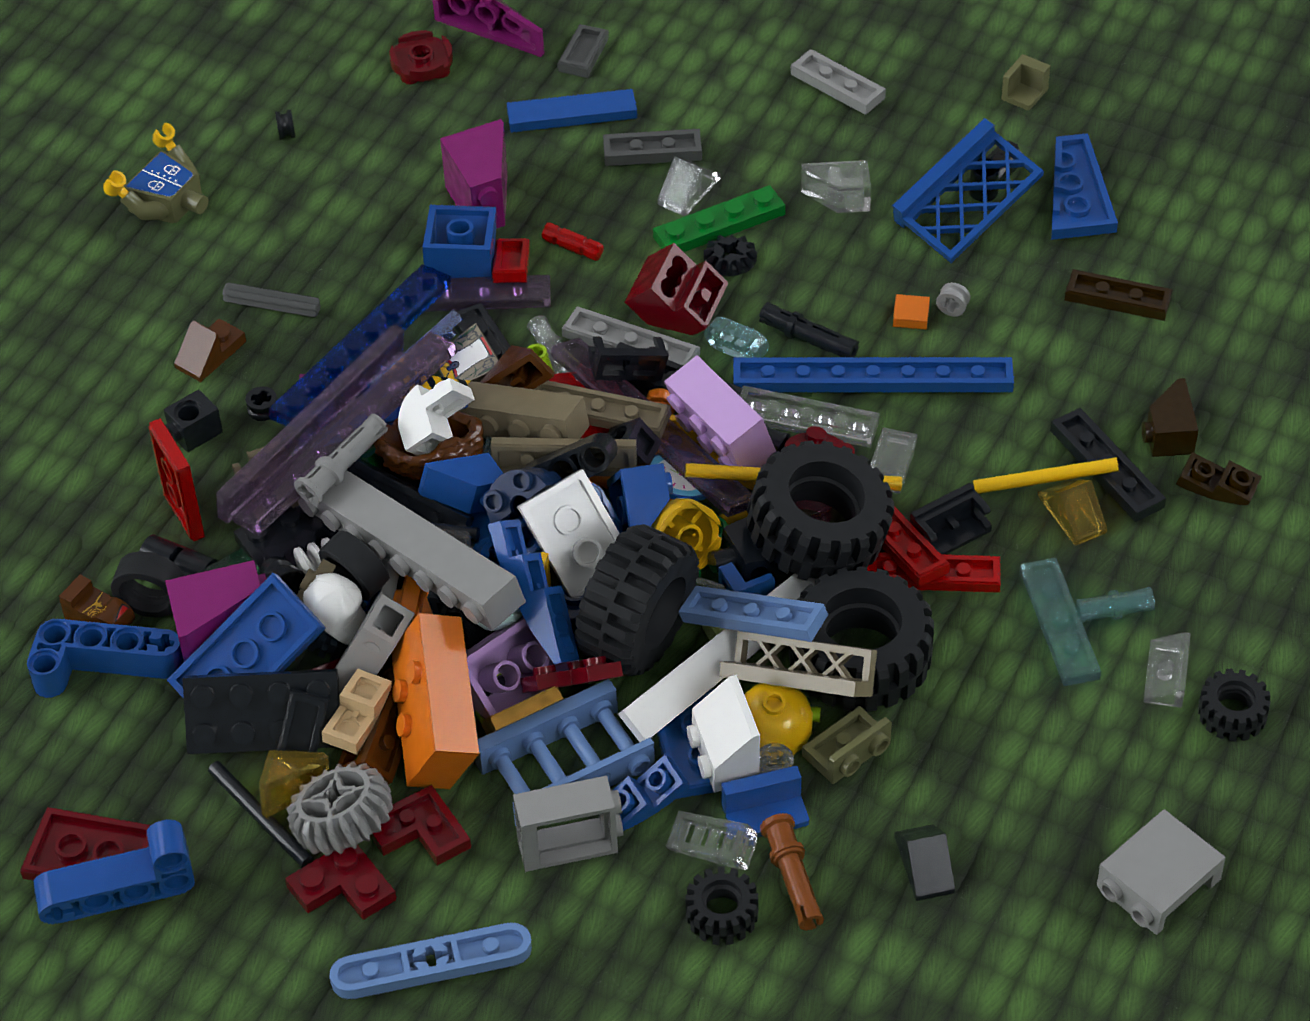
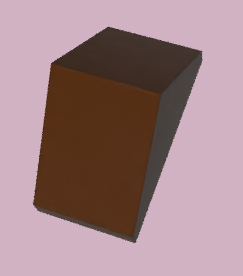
(520, 369)

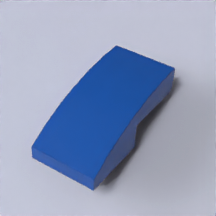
(650, 792)

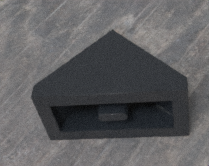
(926, 861)

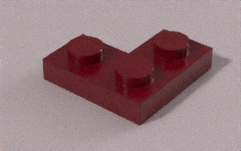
(578, 673)
(425, 818)
(342, 873)

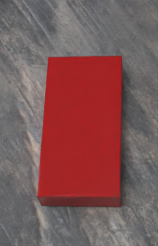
(511, 260)

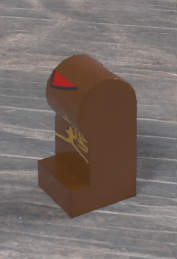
(86, 603)

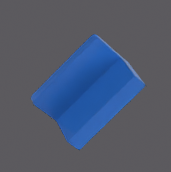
(764, 795)

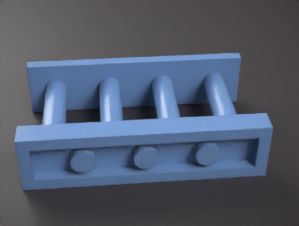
(565, 721)

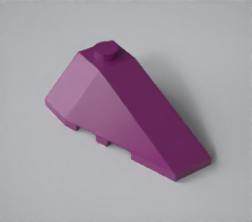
(492, 21)

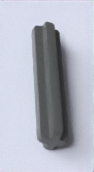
(271, 299)

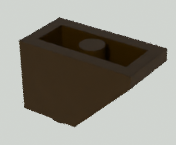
(1171, 423)

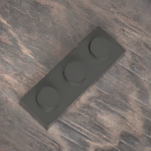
(652, 147)

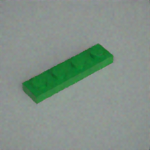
(721, 219)

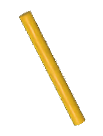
(1046, 475)

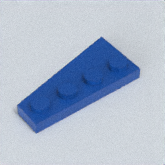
(1079, 191)

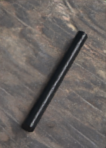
(253, 807)

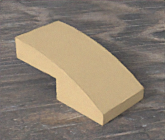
(358, 711)

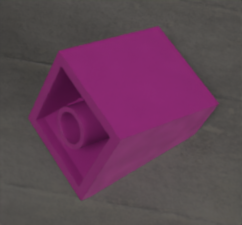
(477, 167)
(207, 599)

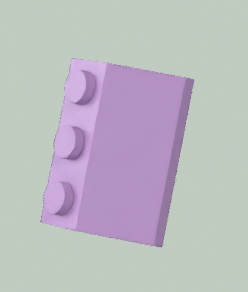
(508, 653)

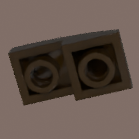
(1228, 484)

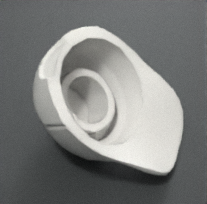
(336, 604)

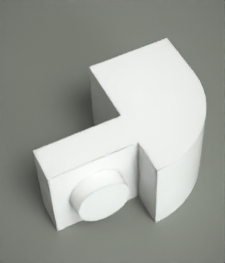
(425, 414)

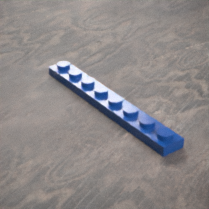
(875, 374)

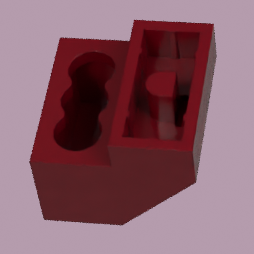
(676, 292)

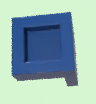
(729, 576)

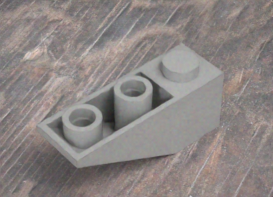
(374, 639)

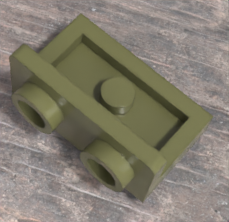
(848, 744)

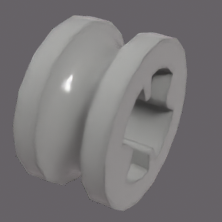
(958, 305)

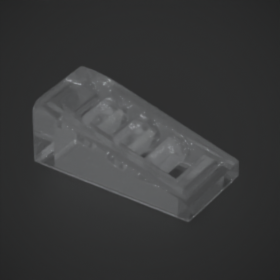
(736, 846)

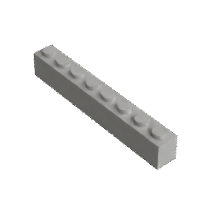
(420, 551)

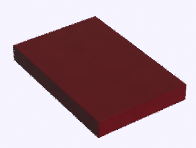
(77, 837)

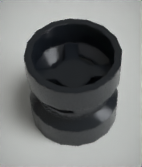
(286, 571)

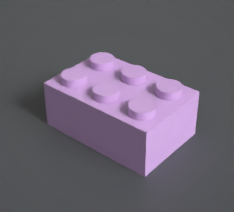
(718, 416)

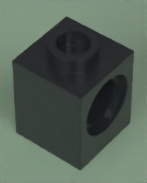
(193, 420)
(647, 440)

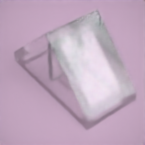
(686, 185)

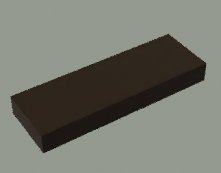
(1118, 295)

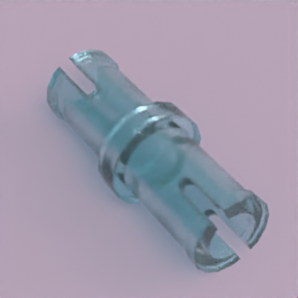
(1115, 604)

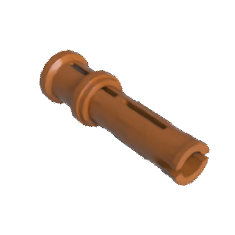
(788, 856)

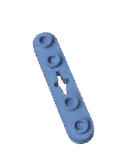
(468, 953)

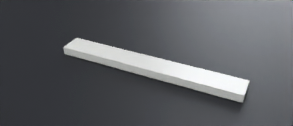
(694, 675)

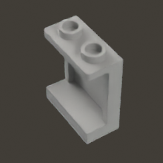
(1159, 870)

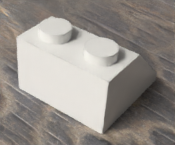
(725, 735)

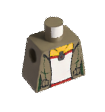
(473, 357)

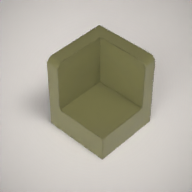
(1025, 82)

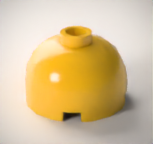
(692, 524)
(781, 715)

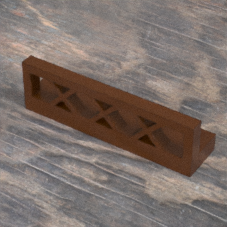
(383, 745)

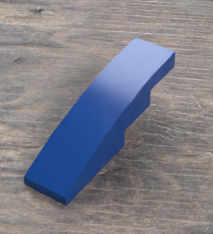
(544, 605)

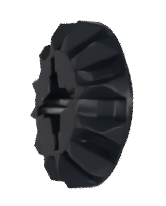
(733, 263)

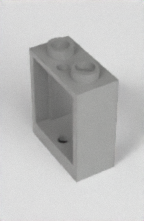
(573, 840)

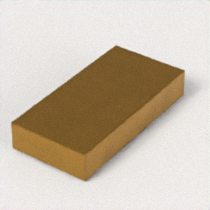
(521, 710)

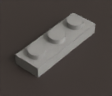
(838, 81)

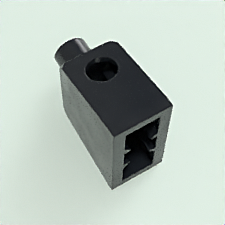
(742, 552)

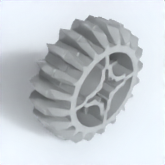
(339, 808)

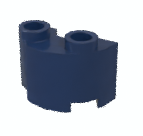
(514, 489)

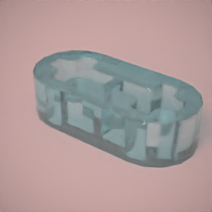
(735, 338)

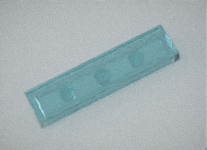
(1060, 622)

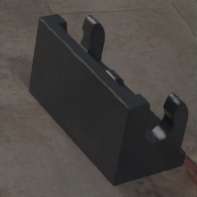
(628, 362)
(953, 519)

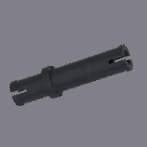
(797, 326)

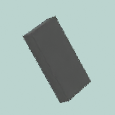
(583, 51)

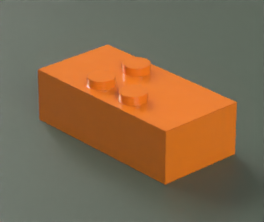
(434, 701)

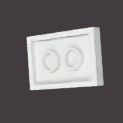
(572, 528)

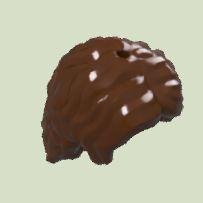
(466, 441)

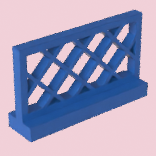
(942, 178)

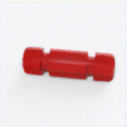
(572, 241)

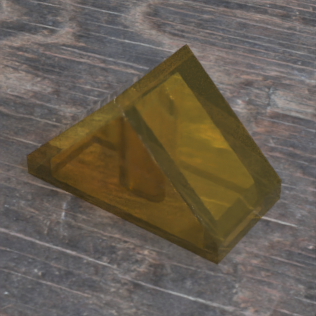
(1075, 509)
(284, 774)

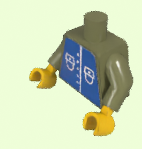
(164, 186)

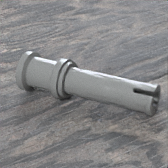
(330, 469)

